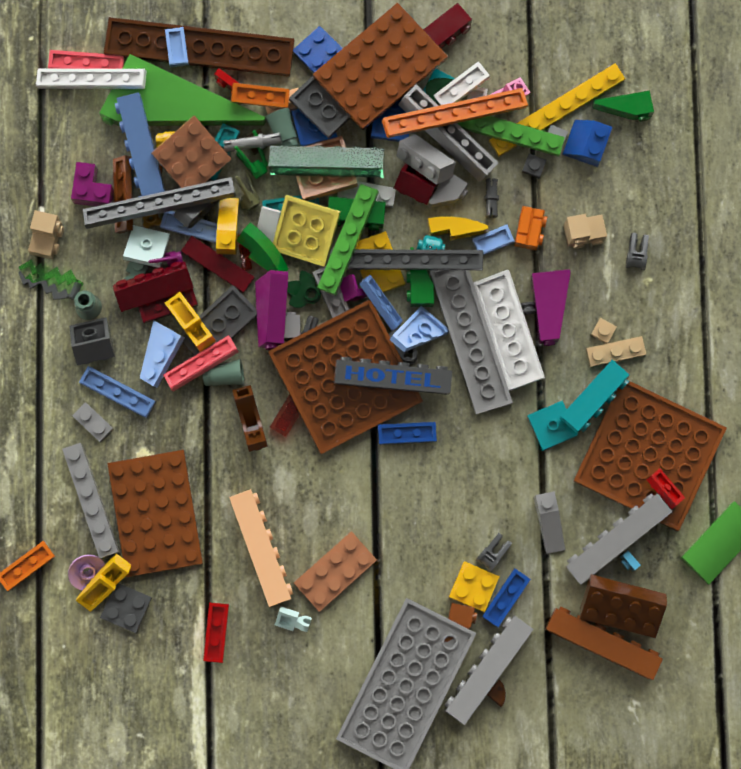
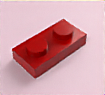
(224, 79)
(665, 488)

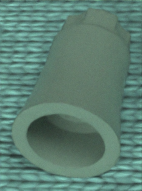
(281, 122)
(90, 310)
(225, 374)

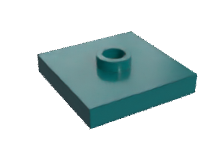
(549, 427)

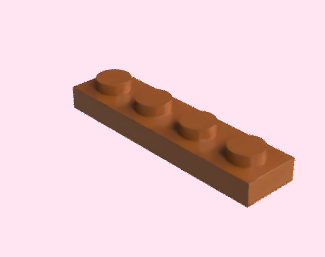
(122, 188)

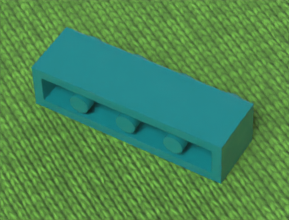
(593, 398)

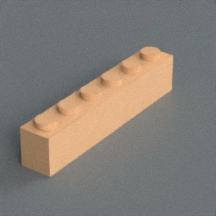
(260, 548)

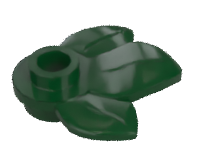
(301, 289)

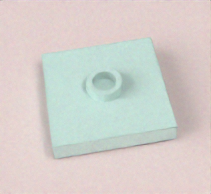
(146, 245)

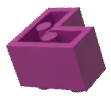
(86, 190)

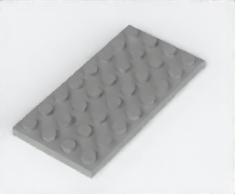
(406, 686)

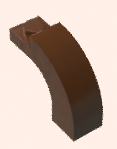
(250, 418)

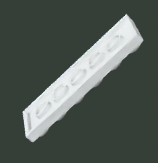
(509, 330)

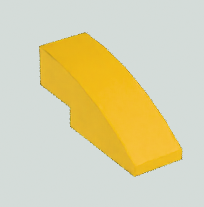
(456, 227)
(190, 322)
(103, 582)

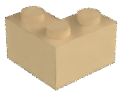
(584, 230)
(46, 232)

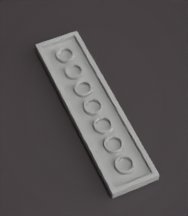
(471, 339)

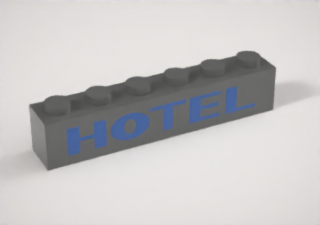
(393, 376)

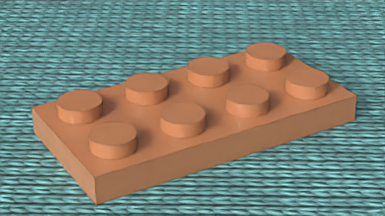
(335, 571)

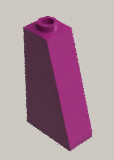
(550, 299)
(271, 308)

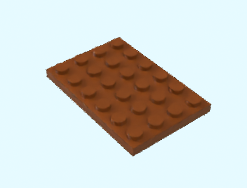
(380, 66)
(155, 513)

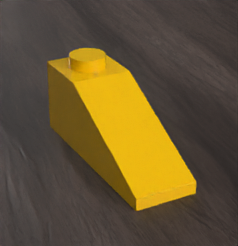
(227, 226)

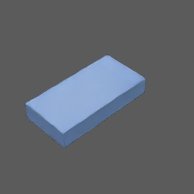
(176, 47)
(494, 240)

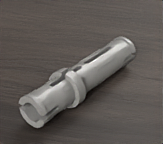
(253, 142)

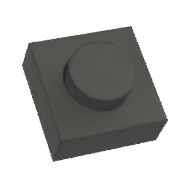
(534, 166)

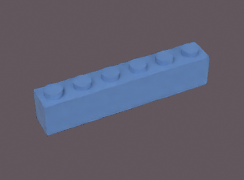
(140, 144)

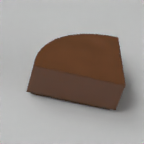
(497, 693)

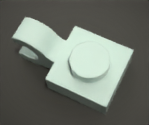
(289, 620)

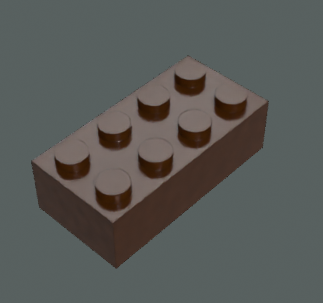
(623, 606)

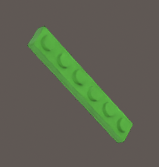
(515, 134)
(348, 239)

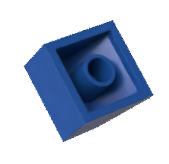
(587, 141)

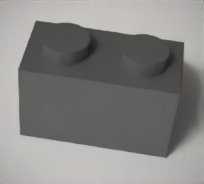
(91, 341)

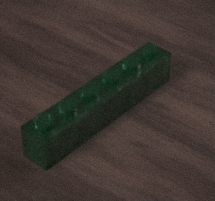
(327, 161)

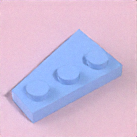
(418, 330)
(159, 353)

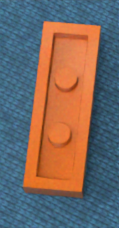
(260, 95)
(26, 566)

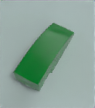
(262, 249)

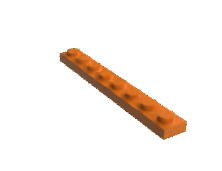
(454, 112)

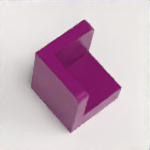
(350, 289)

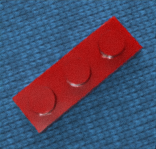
(216, 632)

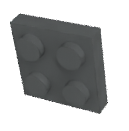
(126, 607)

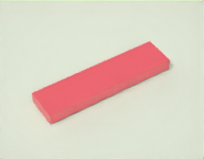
(83, 60)
(200, 363)

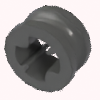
(528, 308)

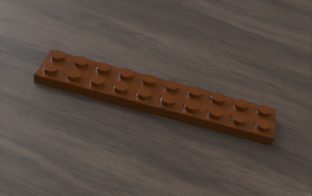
(204, 46)

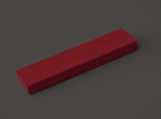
(217, 264)

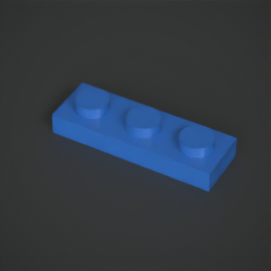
(407, 433)
(506, 597)

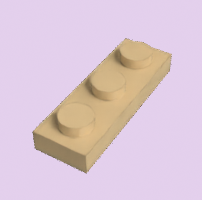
(617, 351)

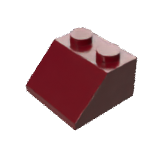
(415, 185)

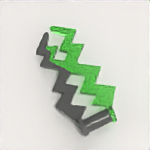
(44, 277)

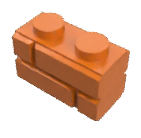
(529, 228)

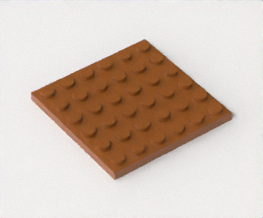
(308, 370)
(640, 437)

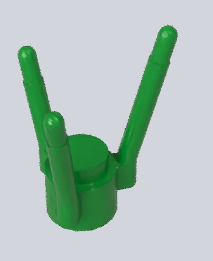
(256, 168)

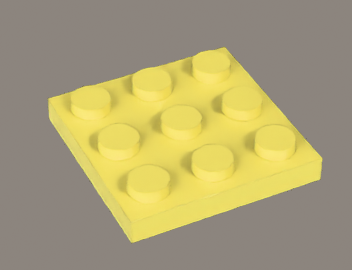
(306, 230)

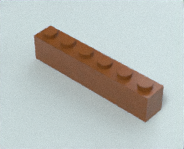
(604, 644)

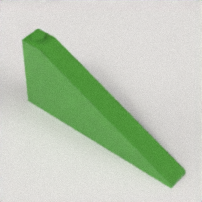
(174, 101)

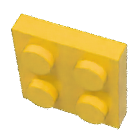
(474, 586)

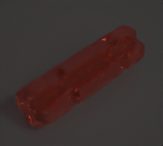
(244, 256)

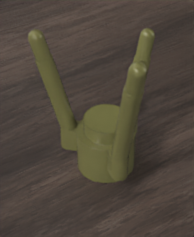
(249, 200)

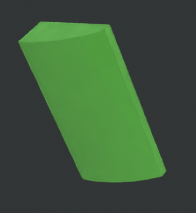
(716, 545)

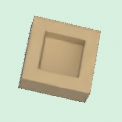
(603, 330)

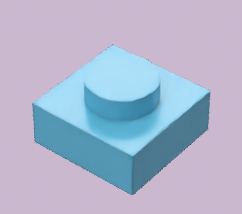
(629, 561)

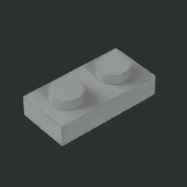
(92, 422)

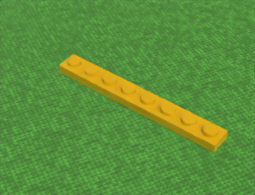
(566, 104)

